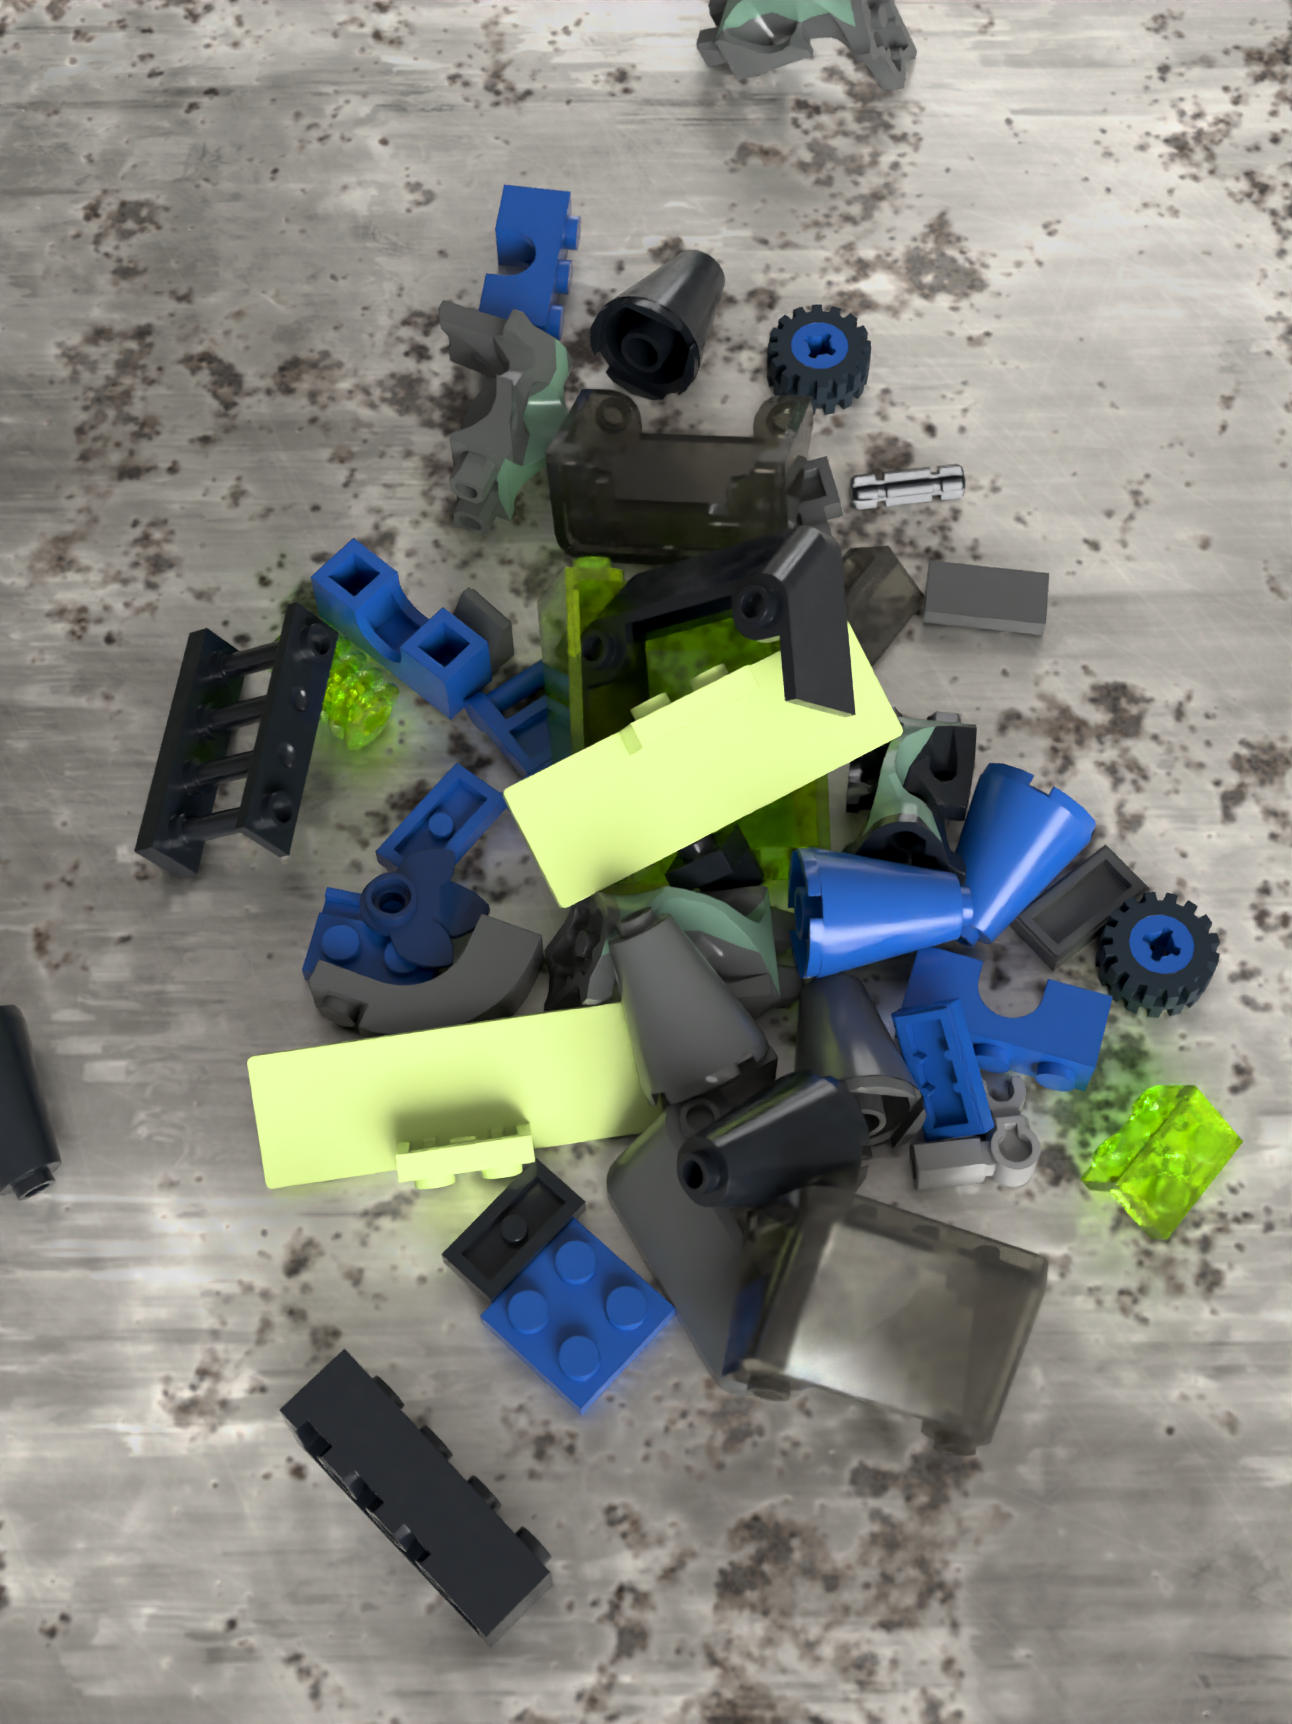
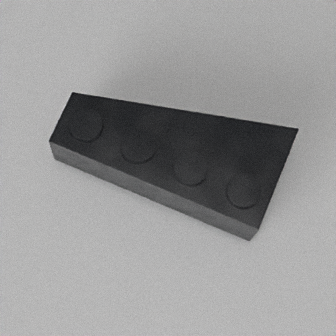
(418, 1498)

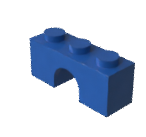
(534, 235)
(432, 656)
(1052, 1043)

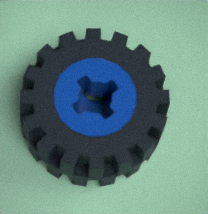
(841, 361)
(1146, 975)

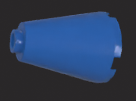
(1015, 846)
(868, 910)

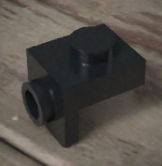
(716, 863)

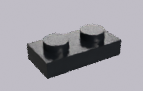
(513, 1231)

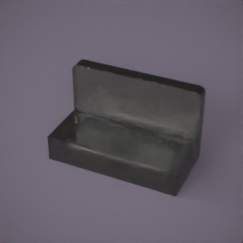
(878, 597)

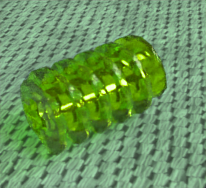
(354, 699)

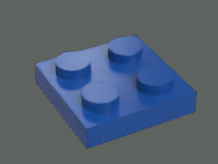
(577, 1316)

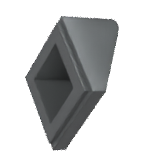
(488, 623)

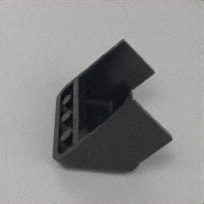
(773, 589)

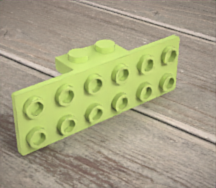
(688, 772)
(447, 1098)

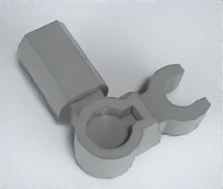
(1005, 1156)

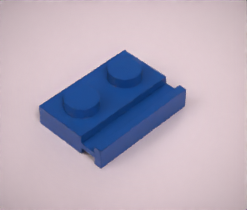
(348, 943)

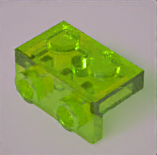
(1163, 1157)

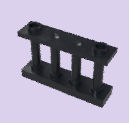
(198, 734)

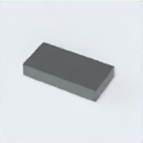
(986, 597)
(1077, 907)

